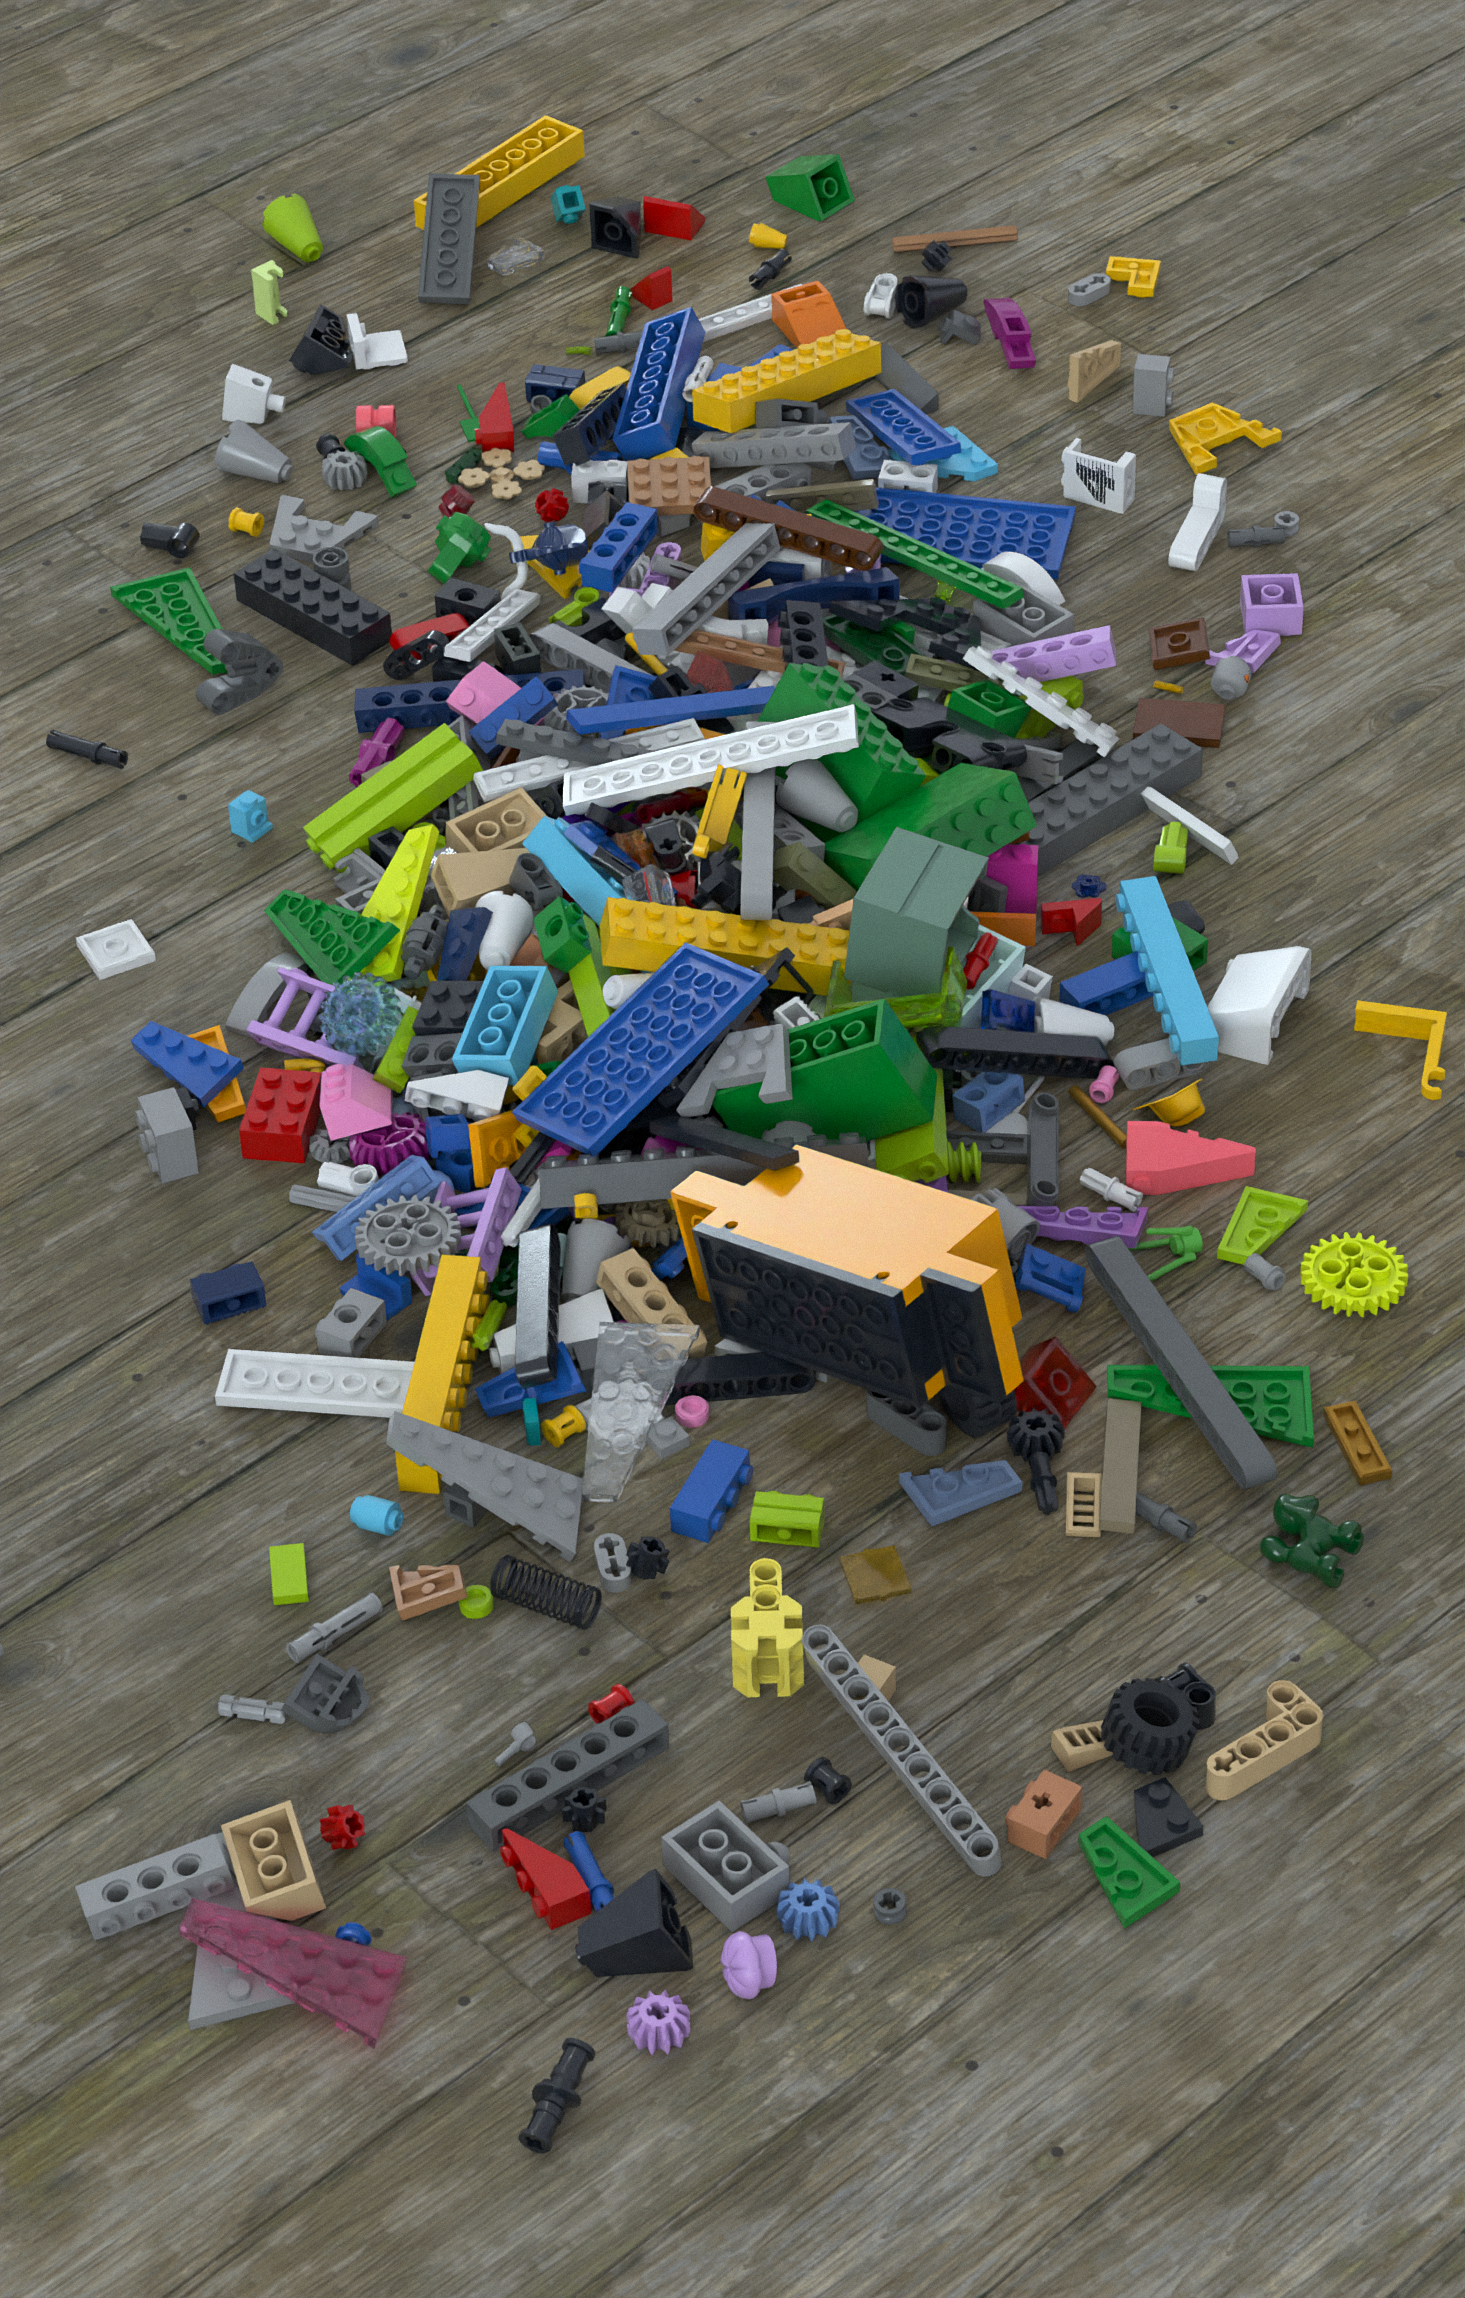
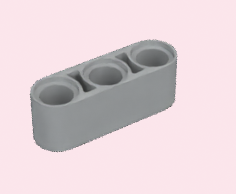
(1152, 1065)

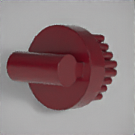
(456, 501)

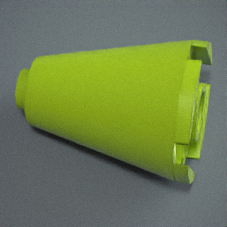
(293, 227)

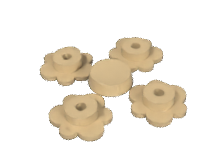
(501, 478)

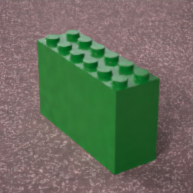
(870, 774)
(962, 807)
(846, 1076)

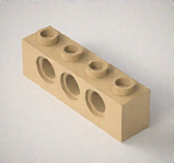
(641, 1296)

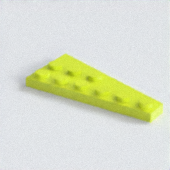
(399, 897)

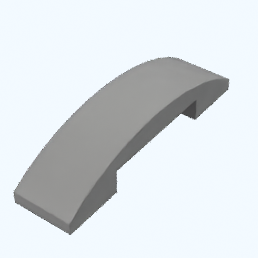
(261, 993)

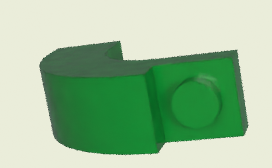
(386, 456)

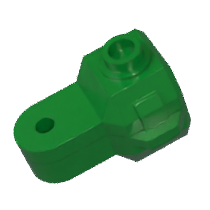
(460, 544)

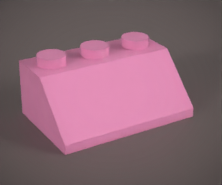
(482, 693)
(353, 1101)

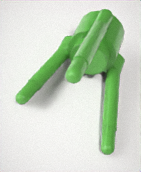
(1184, 1241)

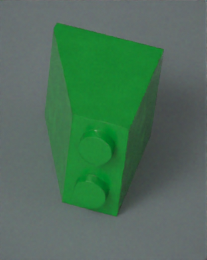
(812, 186)
(990, 706)

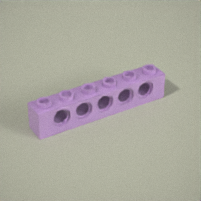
(1060, 655)

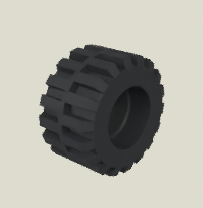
(974, 1414)
(1149, 1726)

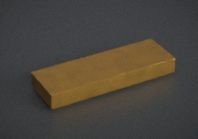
(1357, 1443)

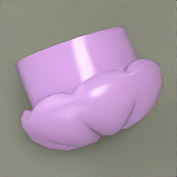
(749, 1964)

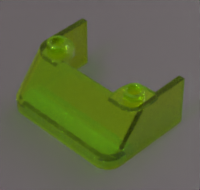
(913, 1011)

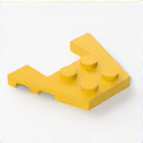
(1211, 427)

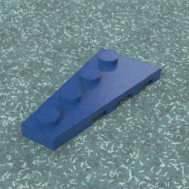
(187, 1061)

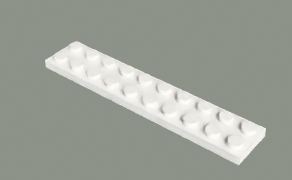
(697, 762)

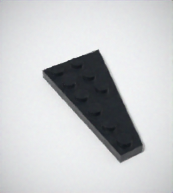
(686, 1078)

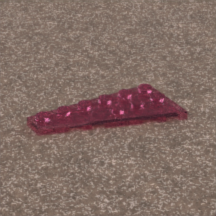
(308, 1967)

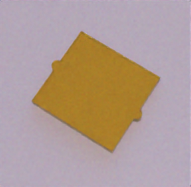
(875, 1574)

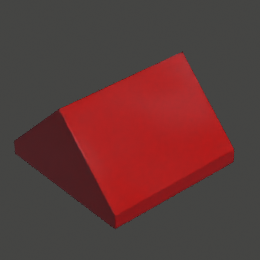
(671, 218)

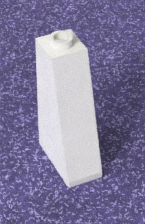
(577, 1323)

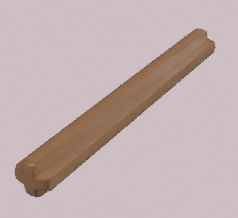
(956, 238)

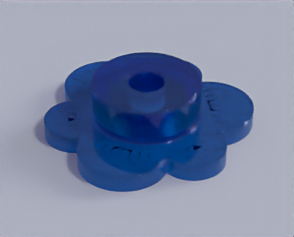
(1088, 886)

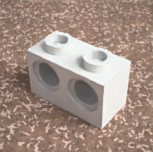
(908, 477)

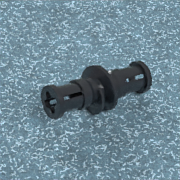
(556, 2094)

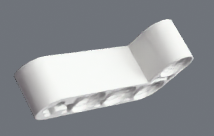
(1200, 524)

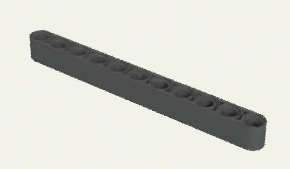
(1181, 1363)

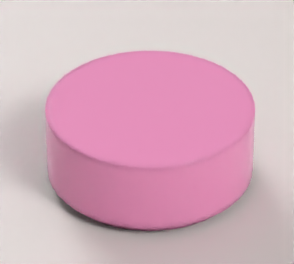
(692, 1411)

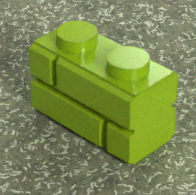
(787, 1519)

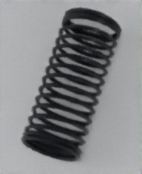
(513, 1576)

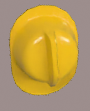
(1180, 1107)

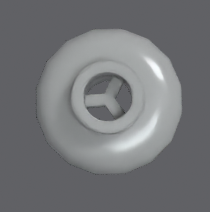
(1231, 677)

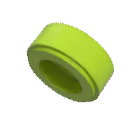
(478, 1603)

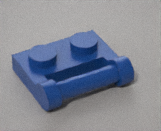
(1050, 1277)

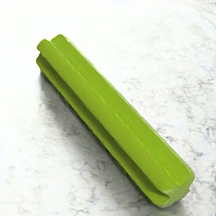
(489, 1325)

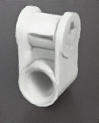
(881, 296)

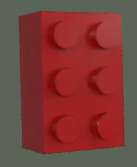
(281, 1115)

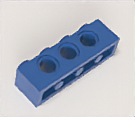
(619, 547)

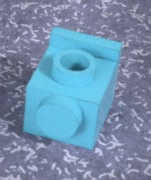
(249, 816)

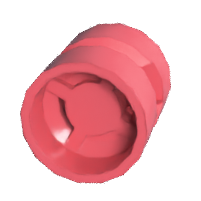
(383, 416)

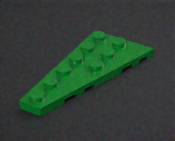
(176, 610)
(329, 937)

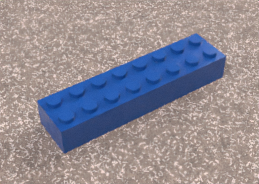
(654, 393)

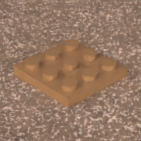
(668, 483)

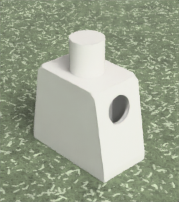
(249, 396)

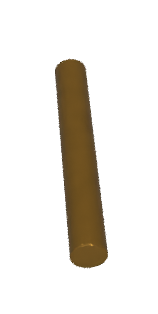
(1098, 1115)

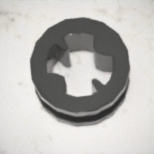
(886, 1915)

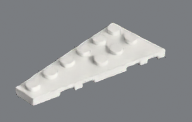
(1051, 706)

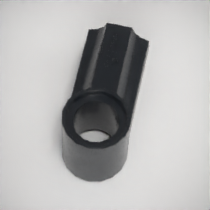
(176, 540)

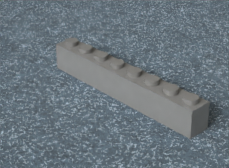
(706, 589)

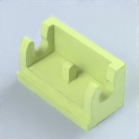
(267, 291)

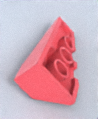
(1172, 1161)

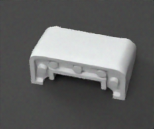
(1255, 999)

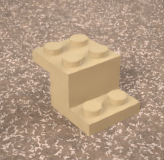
(563, 1029)

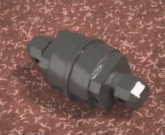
(424, 941)

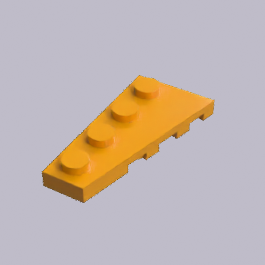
(229, 1101)
(493, 1146)

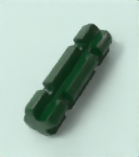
(466, 461)

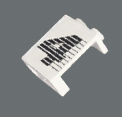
(1098, 480)

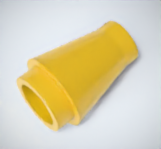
(767, 237)

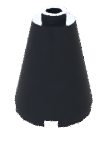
(928, 298)

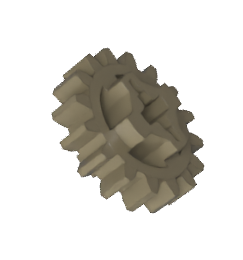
(647, 1222)

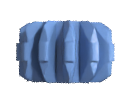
(808, 1909)

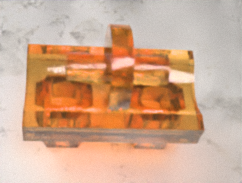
(636, 847)

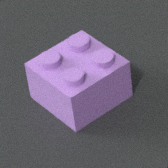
(1272, 603)

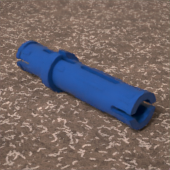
(584, 1861)

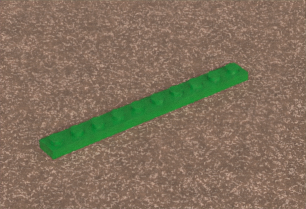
(924, 557)

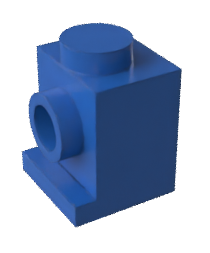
(446, 1134)

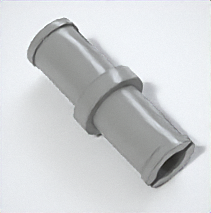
(778, 1802)

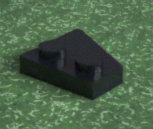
(1163, 1818)

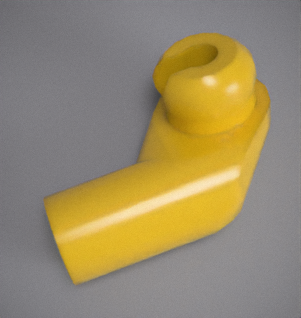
(305, 1064)

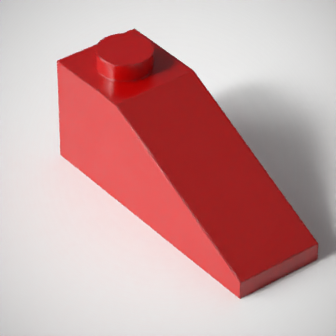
(496, 423)

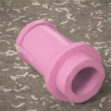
(1102, 1088)

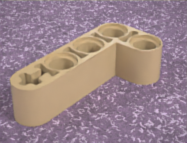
(1289, 1733)

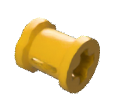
(246, 522)
(552, 1428)

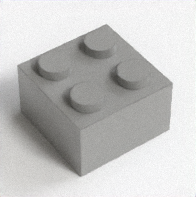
(166, 1135)

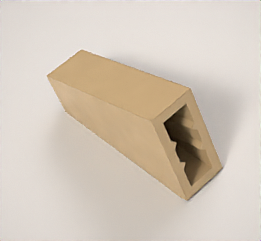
(470, 875)

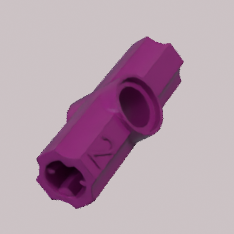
(377, 749)

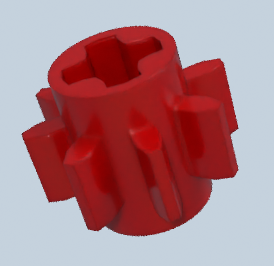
(551, 505)
(342, 1827)

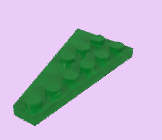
(1270, 1397)

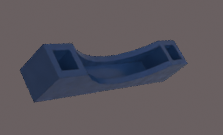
(770, 600)

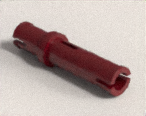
(680, 802)

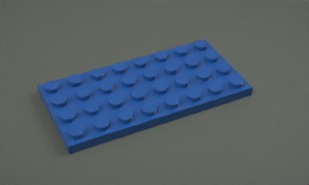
(977, 526)
(640, 1049)

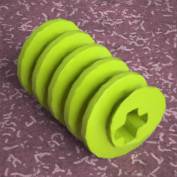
(964, 1162)

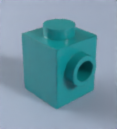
(567, 204)

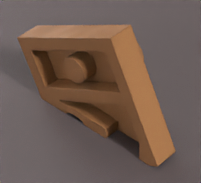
(426, 1588)

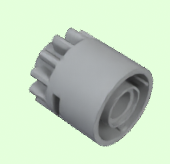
(1017, 1225)

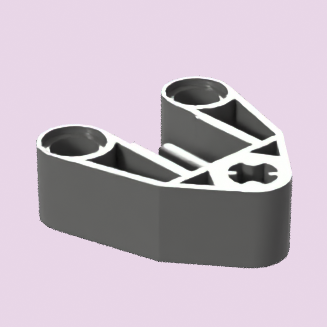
(249, 669)

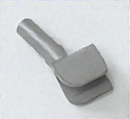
(523, 1741)

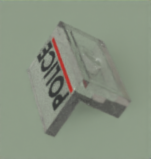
(649, 885)

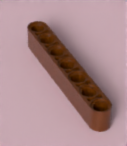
(793, 528)

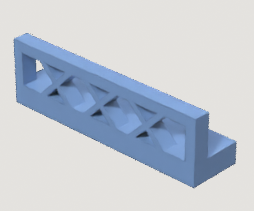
(407, 1179)

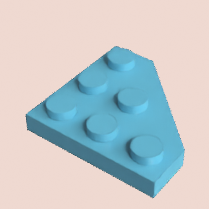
(970, 463)

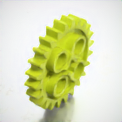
(1354, 1274)

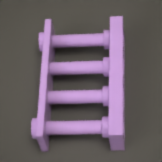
(295, 1042)
(486, 1241)

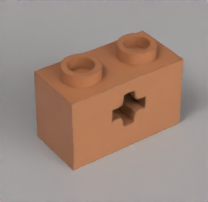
(1044, 1813)

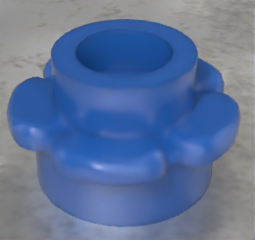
(354, 1933)

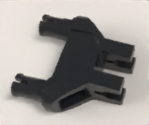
(722, 881)

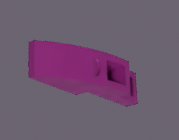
(1012, 330)

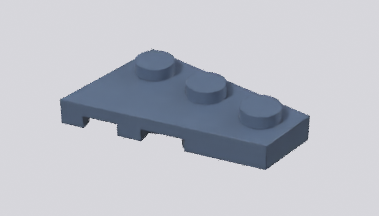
(955, 1493)

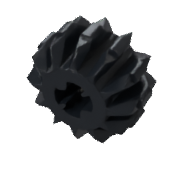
(1035, 1433)

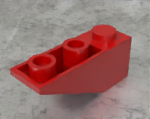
(551, 1881)

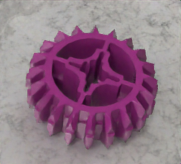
(391, 1144)

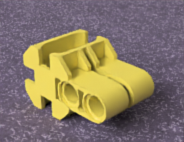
(767, 1635)

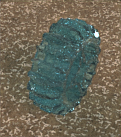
(342, 1016)

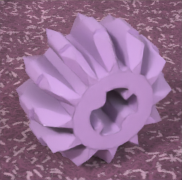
(658, 2022)

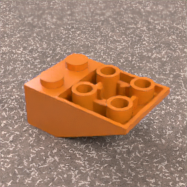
(806, 313)

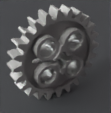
(407, 1235)

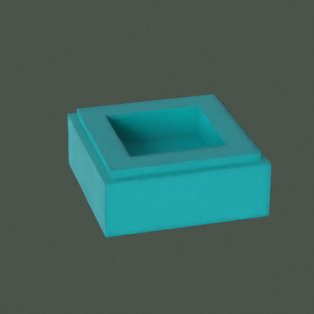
(531, 1422)

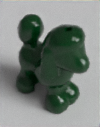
(1317, 1535)

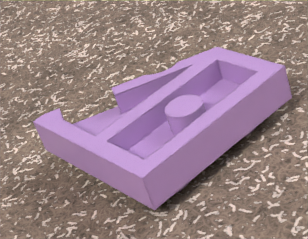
(1252, 647)

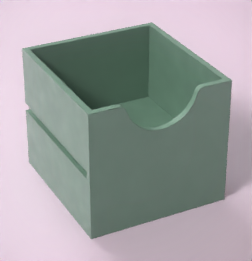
(912, 914)

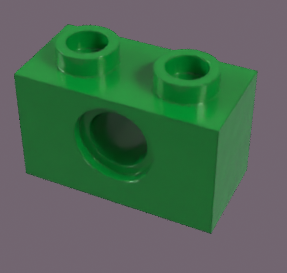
(562, 934)

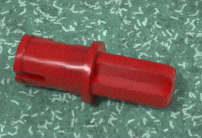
(979, 959)

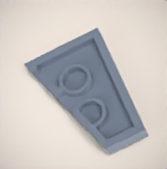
(868, 456)

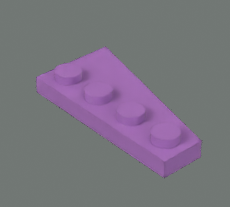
(1089, 1227)

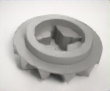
(321, 1151)

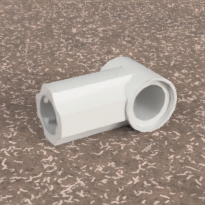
(346, 1179)

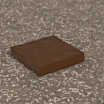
(1179, 643)

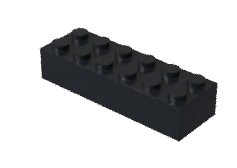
(313, 606)

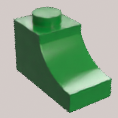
(550, 418)

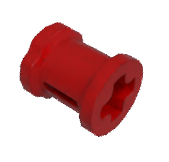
(610, 1704)

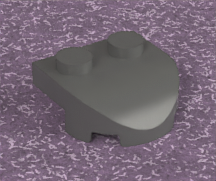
(327, 1697)

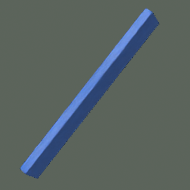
(669, 710)

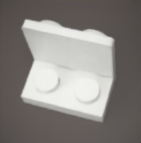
(374, 348)

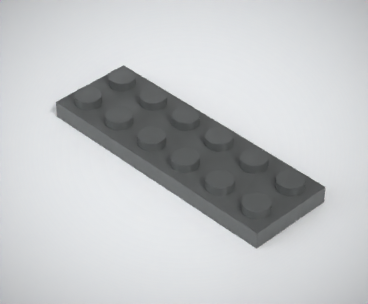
(449, 239)

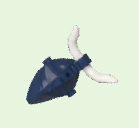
(553, 548)

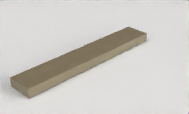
(1120, 1466)

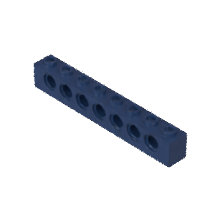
(426, 703)

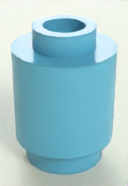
(376, 1514)

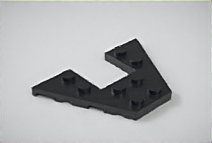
(956, 625)

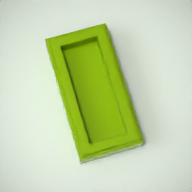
(288, 1574)

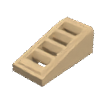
(1083, 1483)
(1076, 1757)

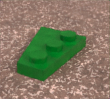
(1126, 1871)

